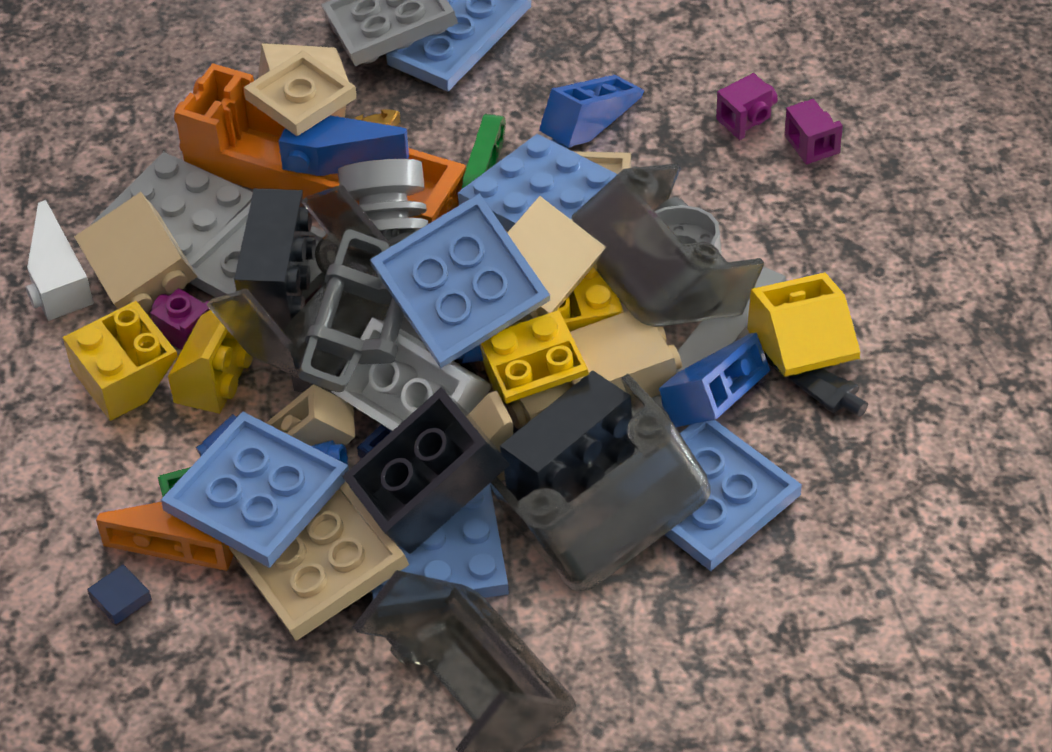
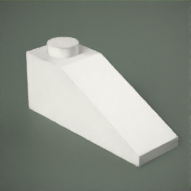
(54, 270)

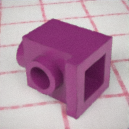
(745, 104)
(812, 131)
(177, 315)

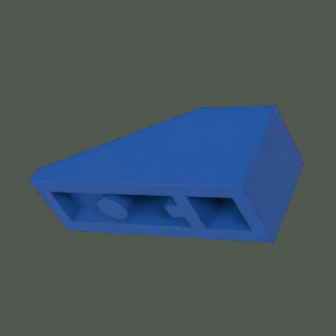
(586, 108)
(340, 143)
(714, 383)

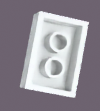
(399, 388)

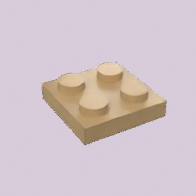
(300, 93)

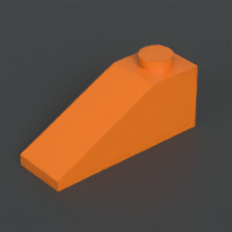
(159, 534)

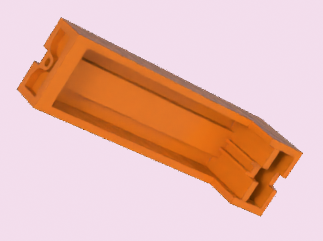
(241, 145)

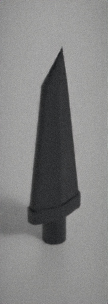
(828, 389)

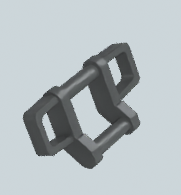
(358, 351)

